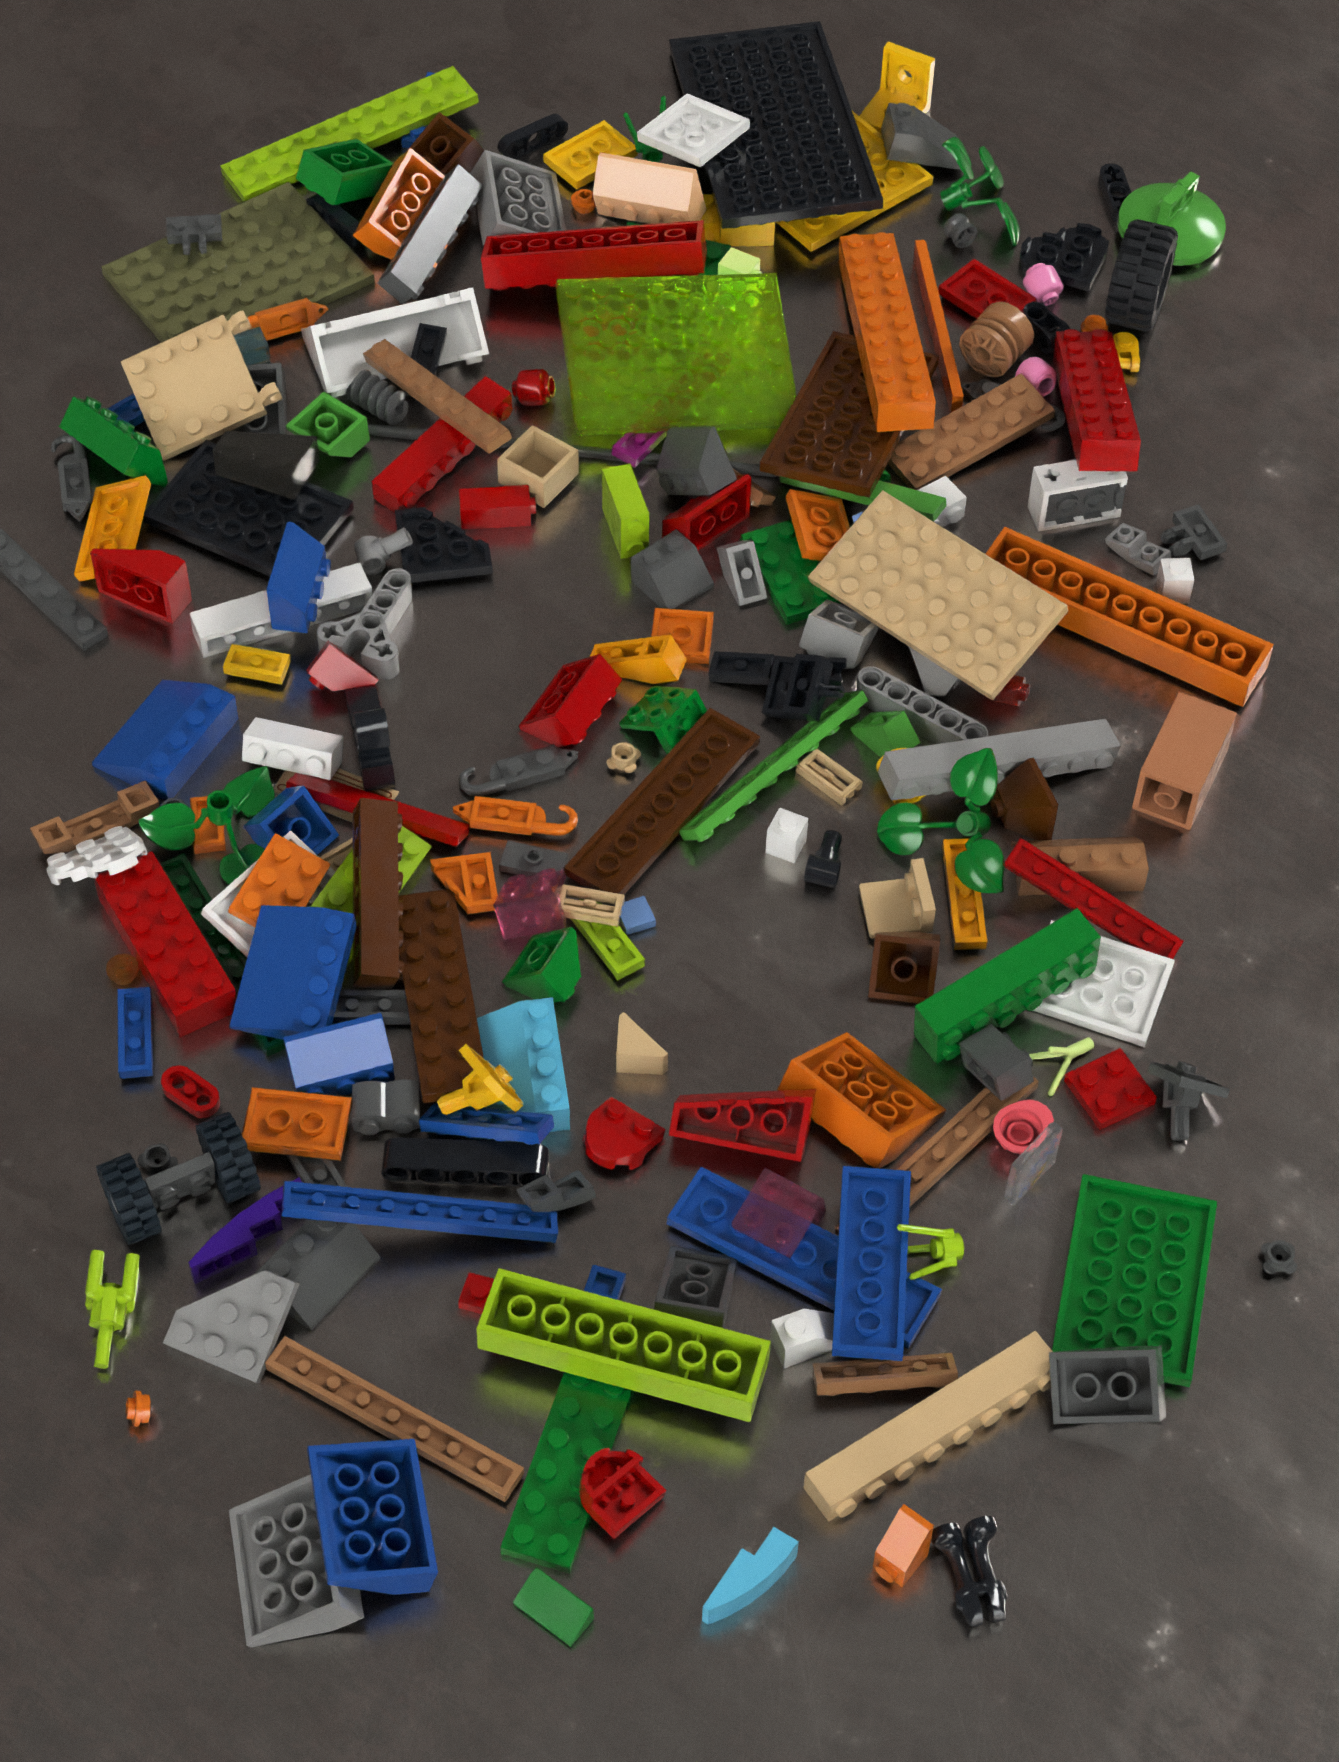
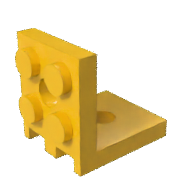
(897, 86)

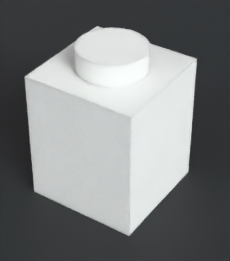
(1175, 579)
(786, 835)

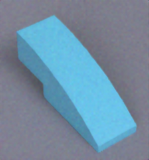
(750, 1576)

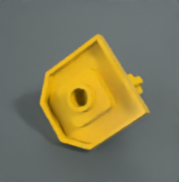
(481, 1087)

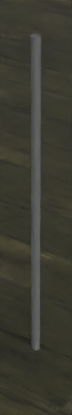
(584, 451)

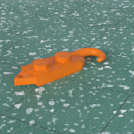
(287, 318)
(513, 817)

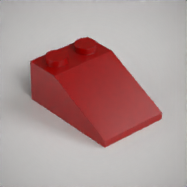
(144, 580)

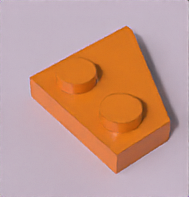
(470, 879)

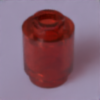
(1014, 692)

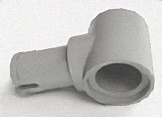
(374, 551)

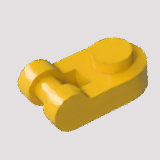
(1128, 351)

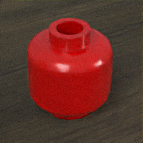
(533, 387)

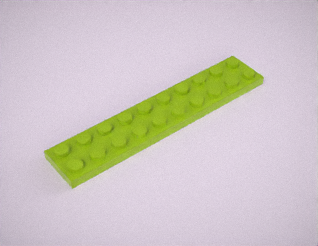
(370, 123)

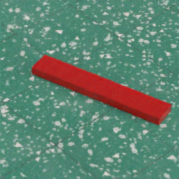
(413, 818)
(1092, 901)

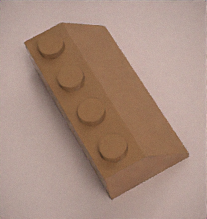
(1108, 862)

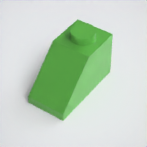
(885, 731)

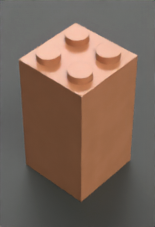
(1184, 760)

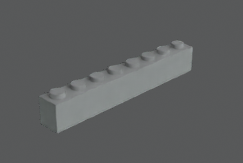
(1055, 750)

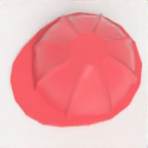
(1021, 1124)

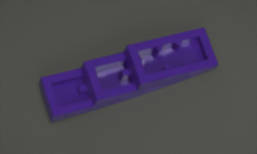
(239, 1237)

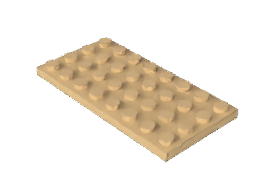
(938, 594)

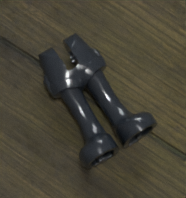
(977, 1536)

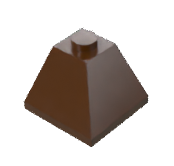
(1026, 802)
(904, 966)

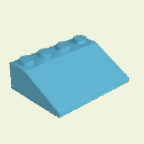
(528, 1047)

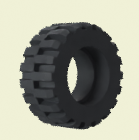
(1141, 275)

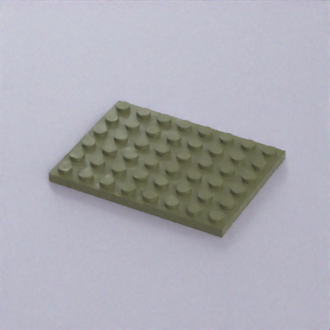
(268, 257)

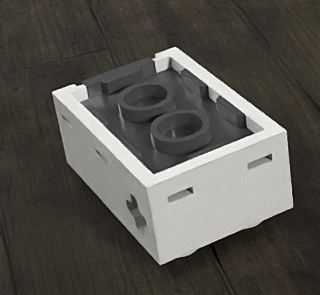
(1071, 497)

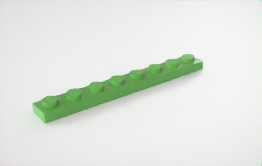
(766, 772)

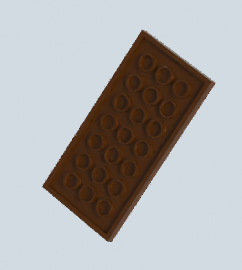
(831, 426)

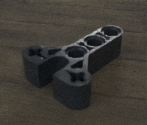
(371, 737)

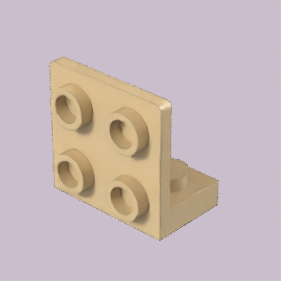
(899, 903)

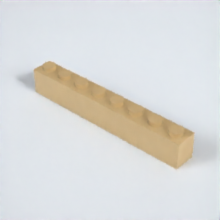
(929, 1428)

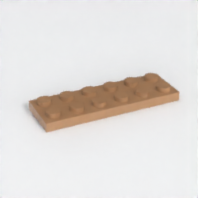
(970, 433)

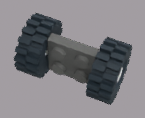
(223, 1161)

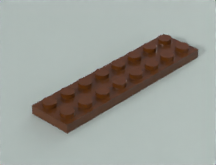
(662, 804)
(437, 991)

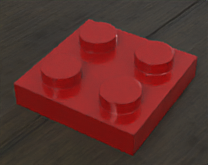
(1110, 1089)

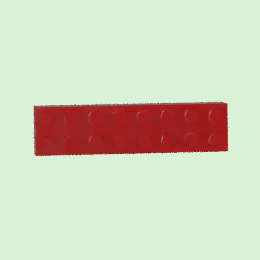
(594, 253)
(1096, 401)

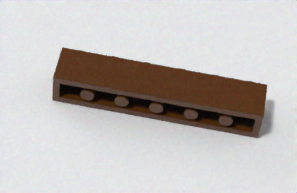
(377, 894)

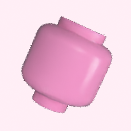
(1043, 283)
(1039, 374)

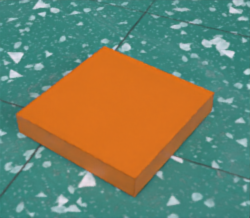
(689, 629)

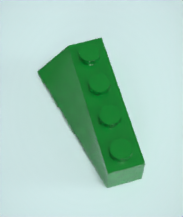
(113, 440)

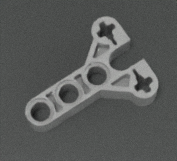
(373, 626)

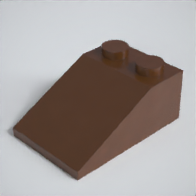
(447, 145)

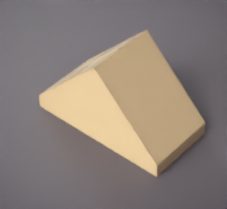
(637, 1050)

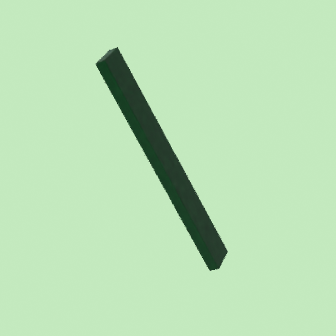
(230, 957)

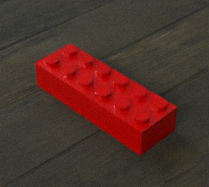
(167, 945)

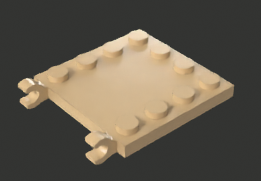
(197, 386)

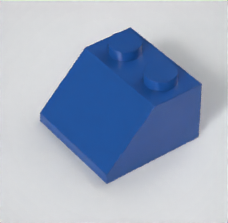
(295, 812)

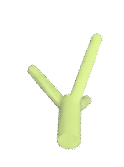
(1068, 1054)

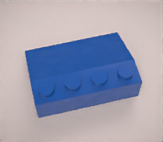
(169, 736)
(293, 970)
(373, 1516)

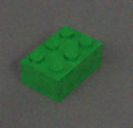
(343, 171)

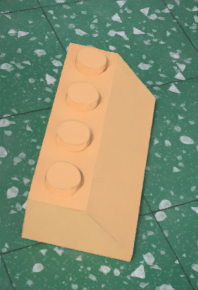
(646, 190)

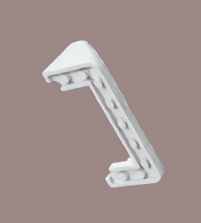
(340, 344)

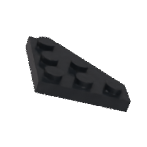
(440, 548)

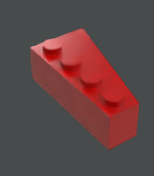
(747, 1121)

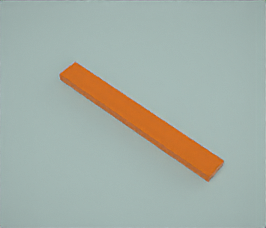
(937, 326)

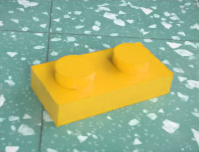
(256, 664)

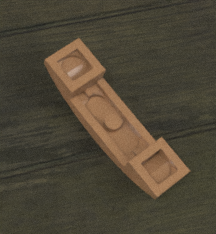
(60, 836)

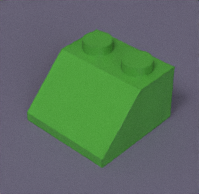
(337, 426)

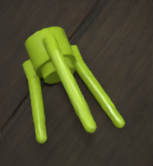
(946, 1247)

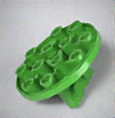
(1185, 209)

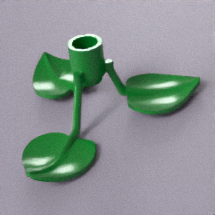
(960, 192)
(173, 823)
(982, 863)

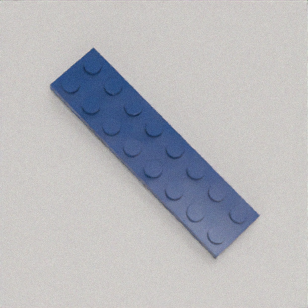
(707, 1215)

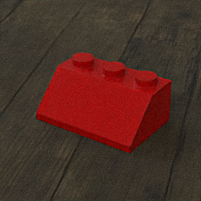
(711, 515)
(572, 701)

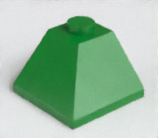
(547, 966)

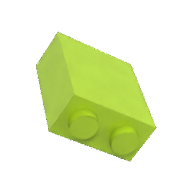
(625, 510)

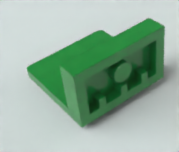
(666, 712)

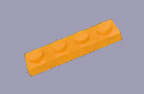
(964, 903)

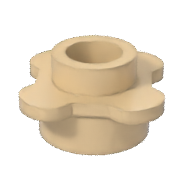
(626, 751)

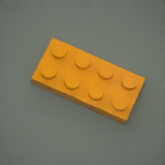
(113, 520)

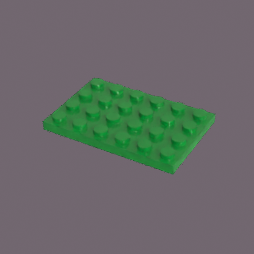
(1136, 1272)

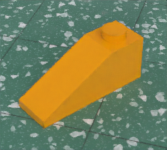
(644, 659)

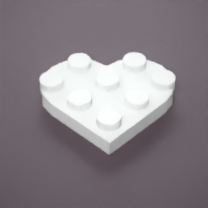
(112, 852)

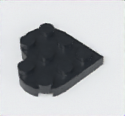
(1073, 253)

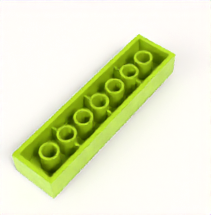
(623, 1344)

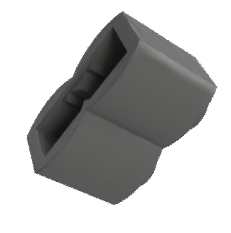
(386, 1106)

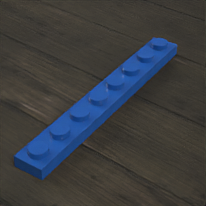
(417, 1212)

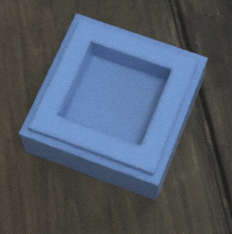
(636, 916)

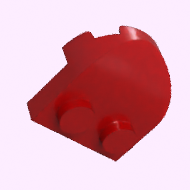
(619, 1135)
(617, 1489)

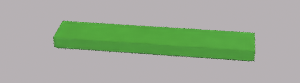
(922, 502)

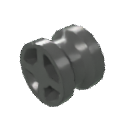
(960, 230)

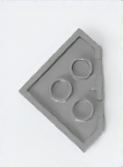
(236, 1324)

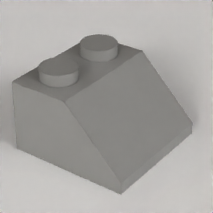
(837, 633)

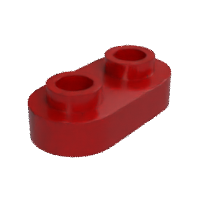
(192, 1093)

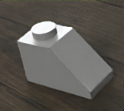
(742, 571)

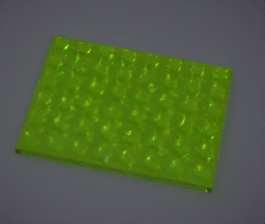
(675, 352)

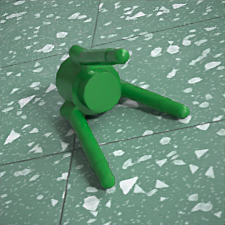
(648, 152)

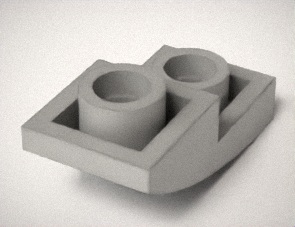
(1134, 548)

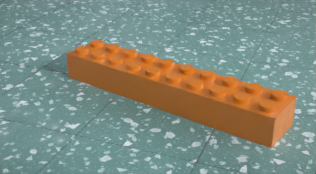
(886, 333)
(1140, 620)

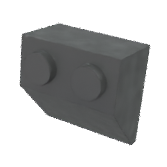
(671, 571)

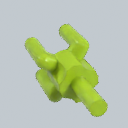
(109, 1301)

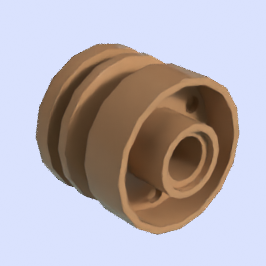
(996, 339)

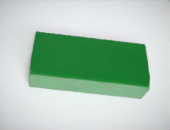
(554, 1607)

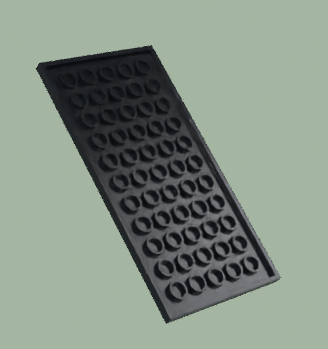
(802, 137)

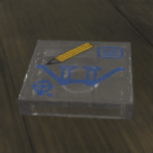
(1033, 1163)

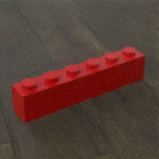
(436, 452)

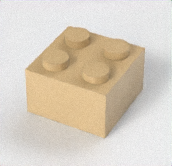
(539, 462)

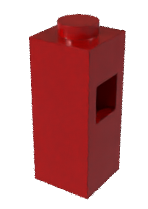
(496, 507)

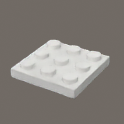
(693, 130)

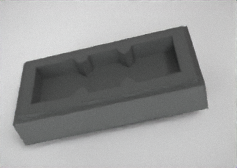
(530, 859)

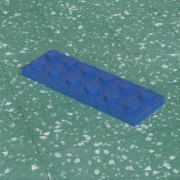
(871, 1264)

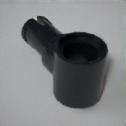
(825, 865)

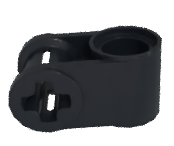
(1044, 325)

